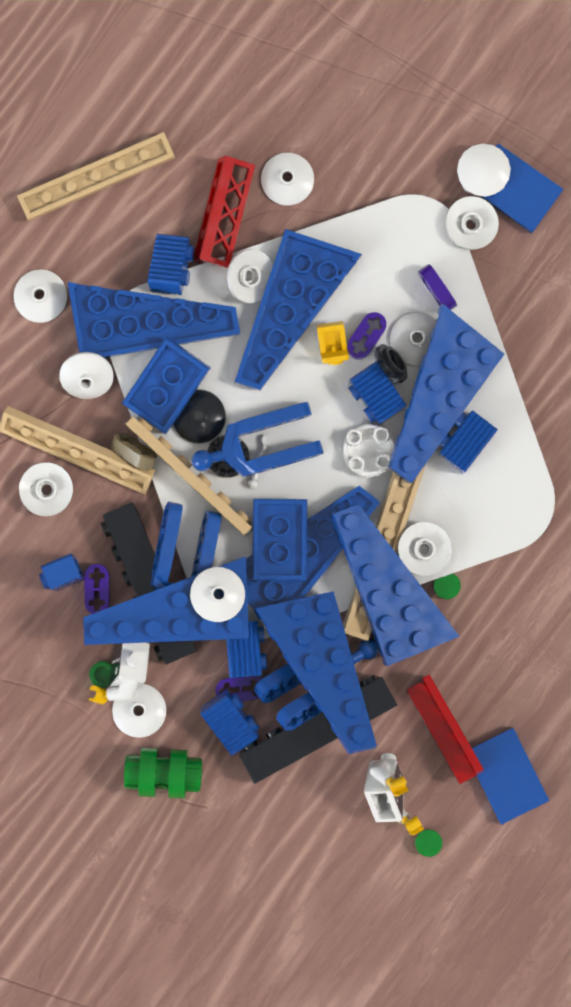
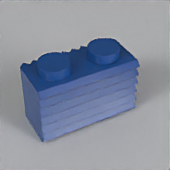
(169, 264)
(376, 393)
(467, 441)
(61, 573)
(245, 654)
(230, 722)

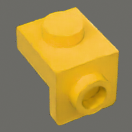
(332, 343)

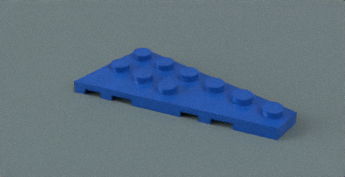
(296, 291)
(134, 322)
(446, 383)
(322, 550)
(395, 603)
(166, 617)
(319, 654)

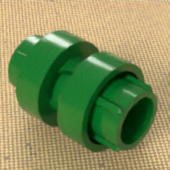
(151, 772)

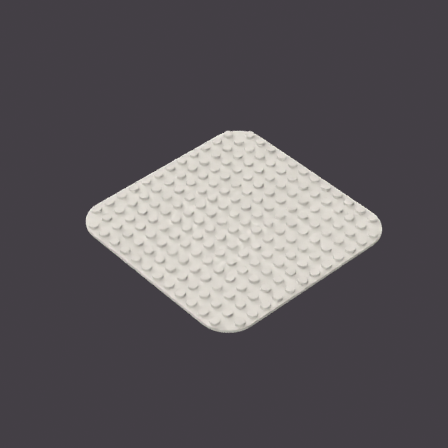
(486, 511)

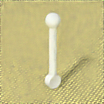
(266, 441)

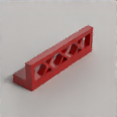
(214, 208)
(445, 730)

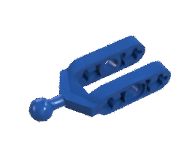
(232, 451)
(167, 543)
(304, 707)

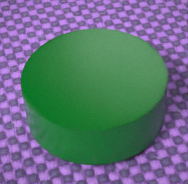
(447, 586)
(100, 674)
(428, 842)

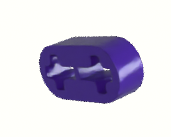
(436, 287)
(372, 339)
(104, 588)
(239, 682)

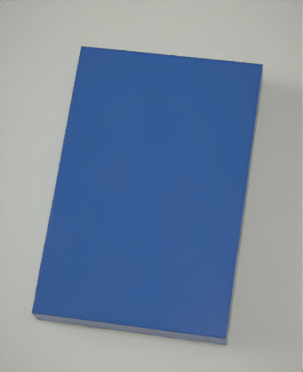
(526, 194)
(166, 385)
(279, 540)
(508, 776)

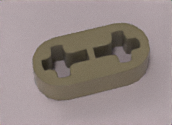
(133, 451)

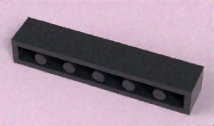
(137, 555)
(287, 747)

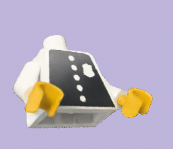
(127, 673)
(386, 791)

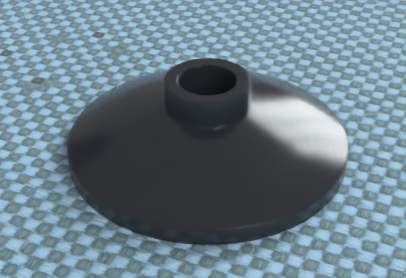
(209, 426)

